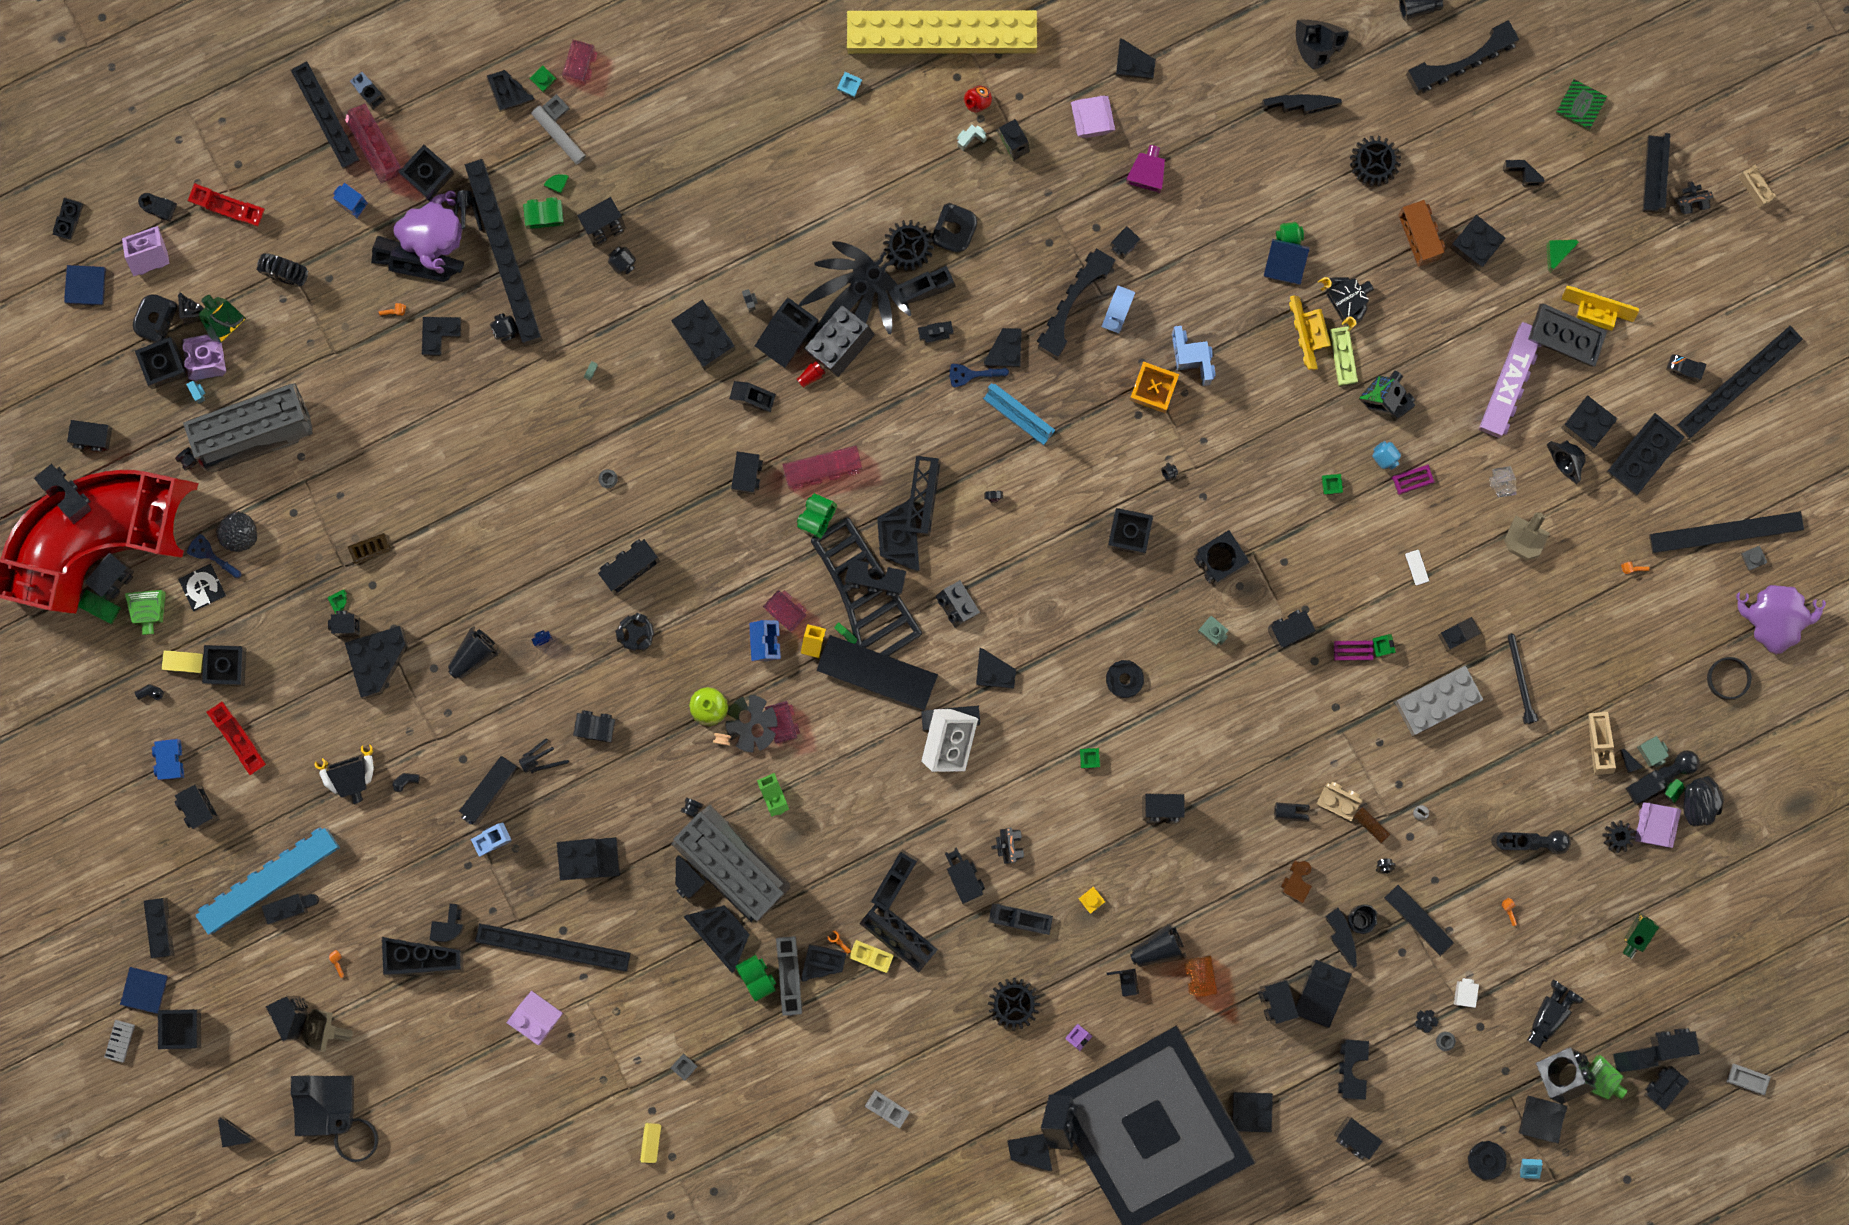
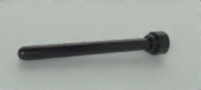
(1529, 714)

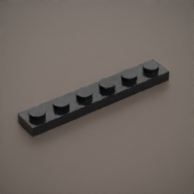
(325, 115)

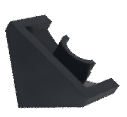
(189, 309)

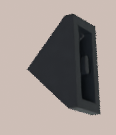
(232, 1134)

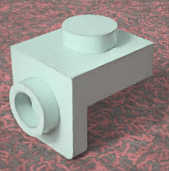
(966, 137)

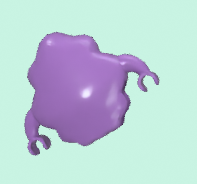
(430, 231)
(1779, 616)

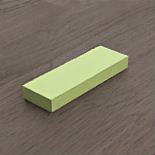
(1343, 356)

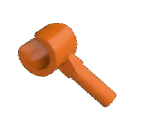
(399, 310)
(1628, 568)
(1507, 905)
(839, 943)
(334, 957)

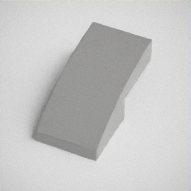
(887, 1109)

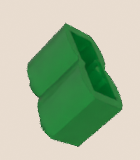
(543, 213)
(816, 516)
(756, 978)

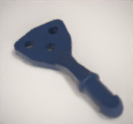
(969, 374)
(208, 554)

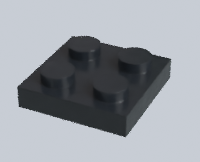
(1252, 1111)

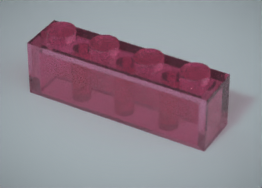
(372, 143)
(822, 467)

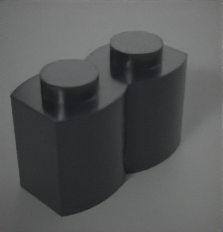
(594, 727)

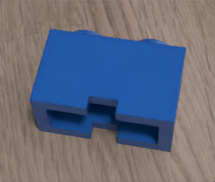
(350, 200)
(764, 640)
(167, 759)

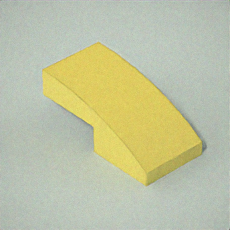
(182, 662)
(871, 956)

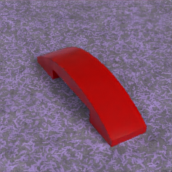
(225, 205)
(236, 737)

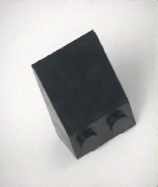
(1322, 993)

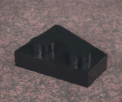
(1134, 62)
(507, 91)
(1006, 349)
(994, 671)
(822, 961)
(1030, 1151)

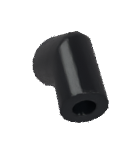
(151, 691)
(399, 783)

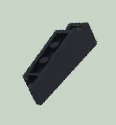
(408, 263)

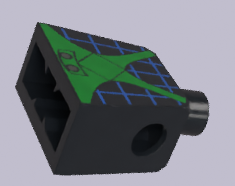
(1013, 139)
(1384, 394)

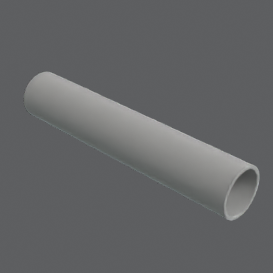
(558, 134)

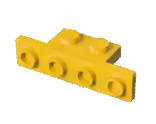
(1598, 309)
(1311, 331)

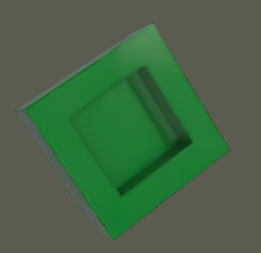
(542, 79)
(1332, 484)
(1384, 645)
(1089, 758)
(1674, 790)

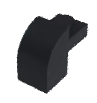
(448, 931)

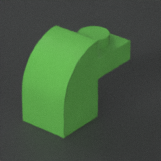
(773, 795)

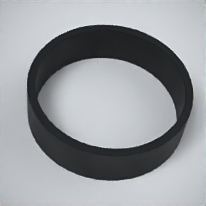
(1748, 673)
(369, 1155)

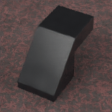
(1529, 175)

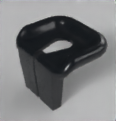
(948, 240)
(154, 331)

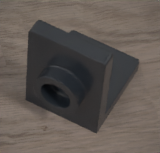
(1128, 981)

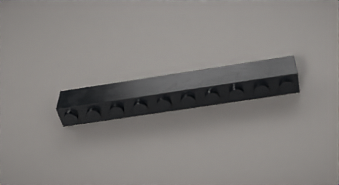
(503, 252)

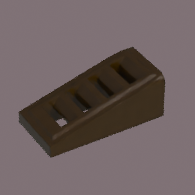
(352, 549)

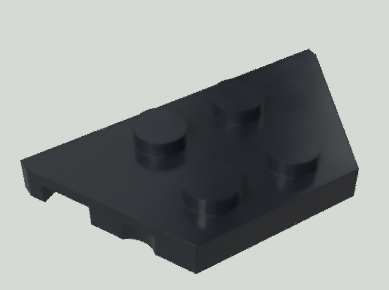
(894, 541)
(721, 933)

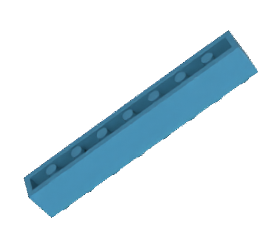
(267, 881)

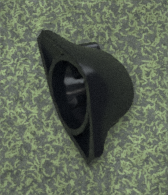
(1568, 459)

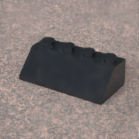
(288, 1016)

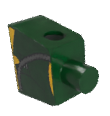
(219, 317)
(1641, 927)

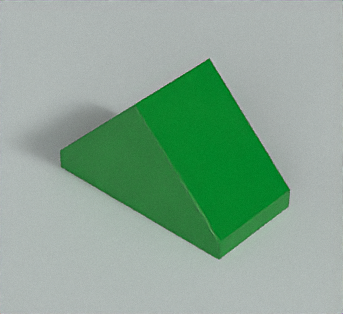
(1557, 251)

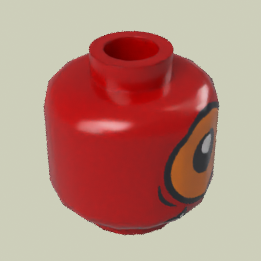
(977, 99)

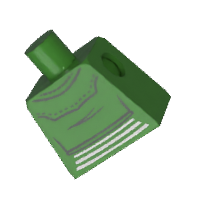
(146, 609)
(1607, 1079)

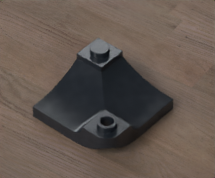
(321, 1104)

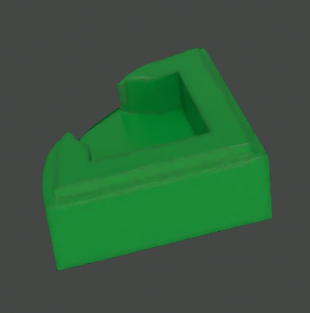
(557, 182)
(338, 600)
(845, 633)

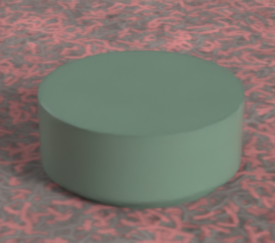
(590, 371)

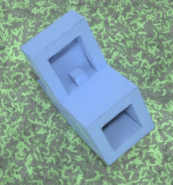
(1118, 309)
(491, 839)

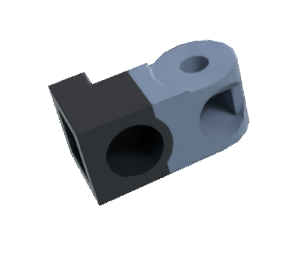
(367, 90)

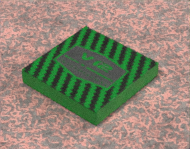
(1581, 104)

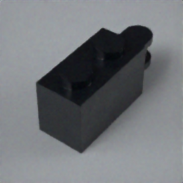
(964, 878)
(289, 907)

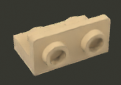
(1338, 801)

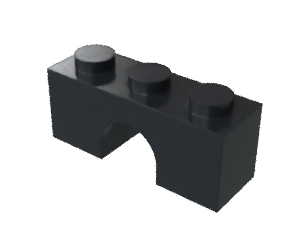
(53, 481)
(858, 576)
(157, 927)
(1350, 1086)

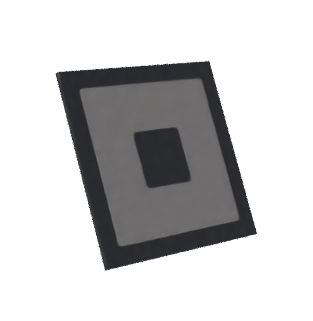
(1154, 1129)

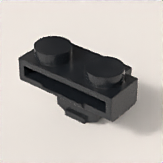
(935, 332)

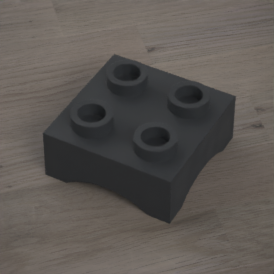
(1542, 1119)

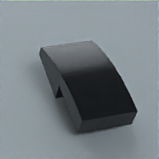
(68, 218)

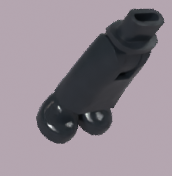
(1552, 1014)

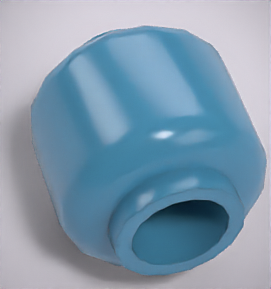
(1386, 455)

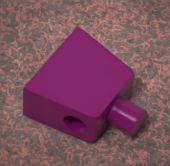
(1147, 170)

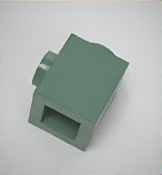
(1213, 631)
(1654, 751)

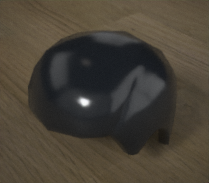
(1362, 919)

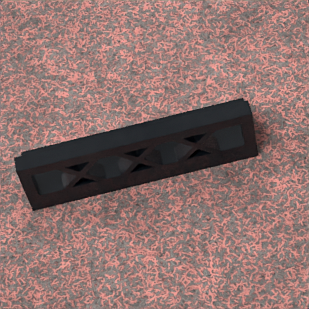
(1656, 173)
(929, 500)
(896, 938)

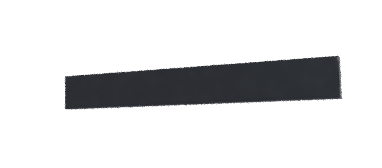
(1739, 382)
(1726, 532)
(553, 947)

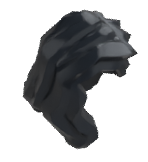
(1702, 801)

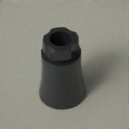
(1415, 8)

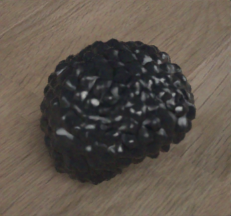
(237, 532)

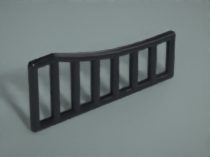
(843, 589)

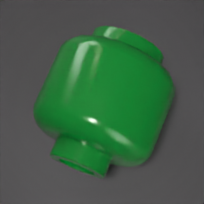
(1290, 233)

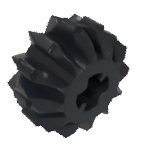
(1620, 844)

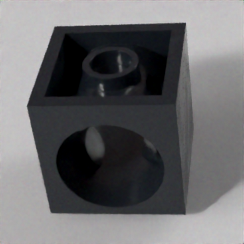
(1224, 541)
(1550, 1072)

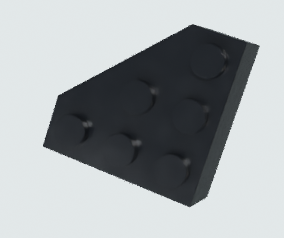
(376, 659)

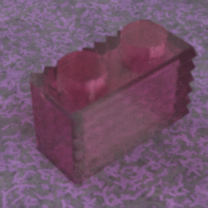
(579, 62)
(785, 610)
(785, 729)

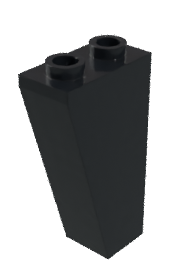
(488, 791)

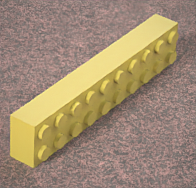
(941, 32)

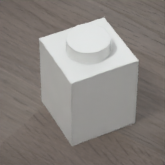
(1466, 993)

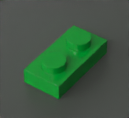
(99, 607)

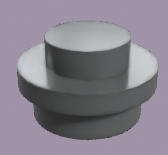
(608, 478)
(1445, 1041)

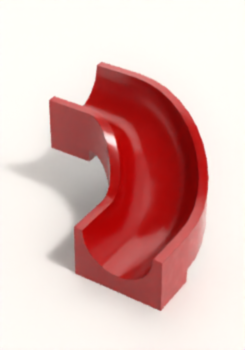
(50, 554)

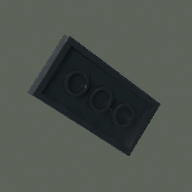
(1567, 335)
(1645, 454)

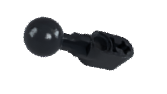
(1686, 762)
(1557, 842)

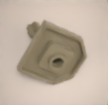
(1526, 538)
(319, 1030)

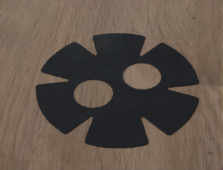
(765, 719)

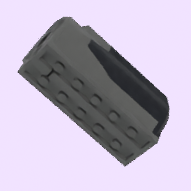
(249, 428)
(731, 864)

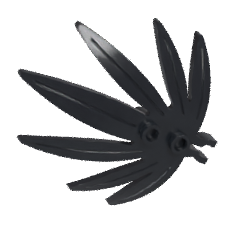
(864, 280)

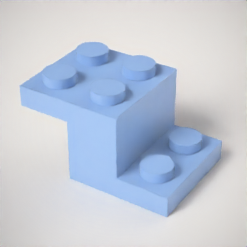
(1193, 355)

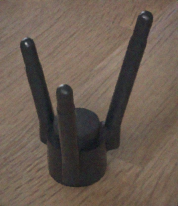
(465, 200)
(530, 761)

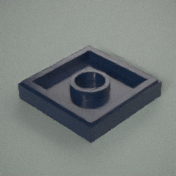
(1286, 261)
(85, 285)
(144, 990)

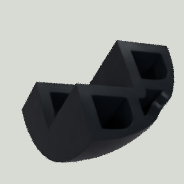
(1319, 41)

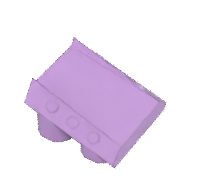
(1093, 116)
(203, 357)
(1657, 825)

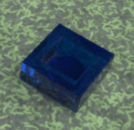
(541, 638)

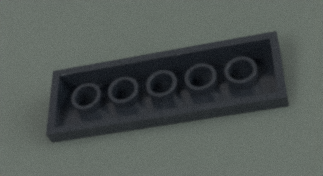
(877, 672)

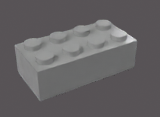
(1438, 700)

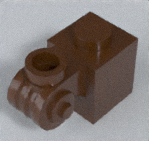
(1294, 885)

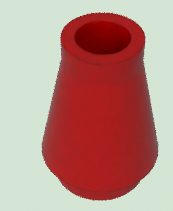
(811, 374)

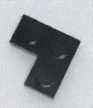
(434, 329)

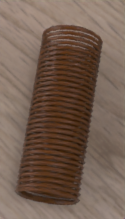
(1371, 828)

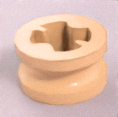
(722, 739)

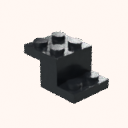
(588, 858)

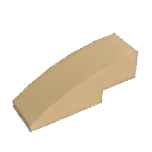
(1601, 743)

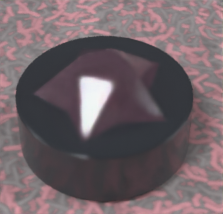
(993, 496)

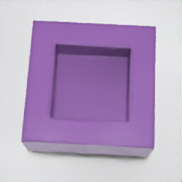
(1078, 1037)

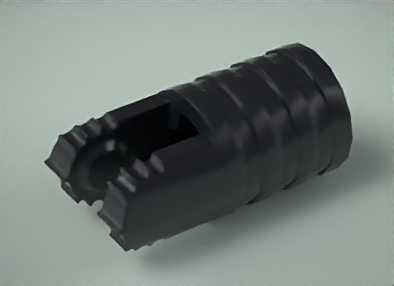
(1287, 811)

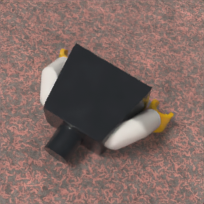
(348, 776)

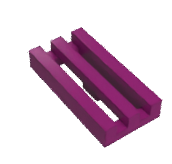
(1398, 484)
(1353, 650)

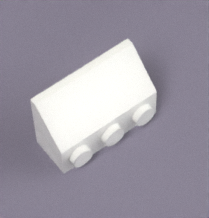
(949, 740)

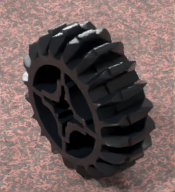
(1380, 166)
(915, 242)
(282, 269)
(1000, 993)

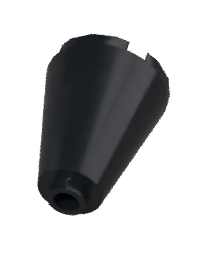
(472, 653)
(1159, 948)

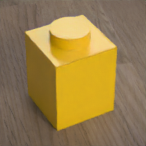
(813, 641)

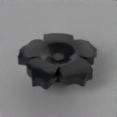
(1425, 1020)

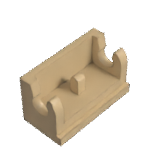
(1756, 186)

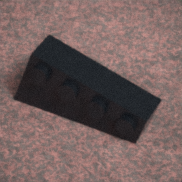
(417, 959)

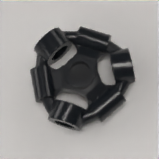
(635, 632)

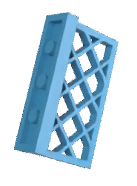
(1018, 414)

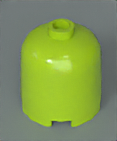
(708, 706)

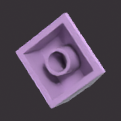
(145, 251)
(534, 1018)

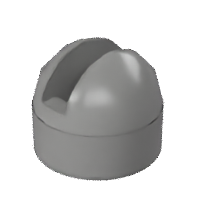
(1418, 816)

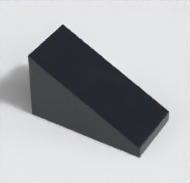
(1630, 763)

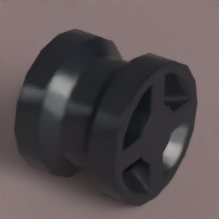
(186, 458)
(691, 807)

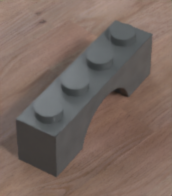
(789, 975)

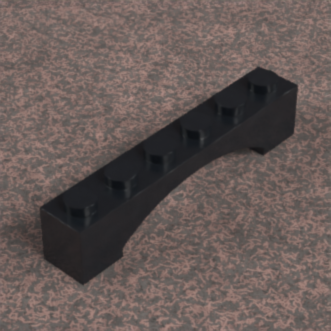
(1425, 76)
(1097, 267)

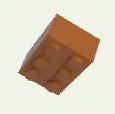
(1421, 233)

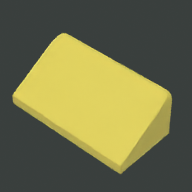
(650, 1143)

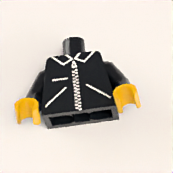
(1347, 298)

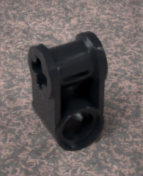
(160, 207)

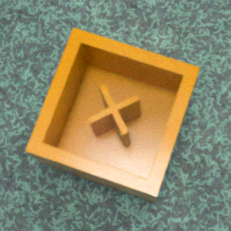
(1154, 387)

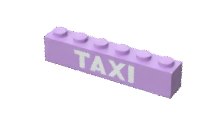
(1509, 383)

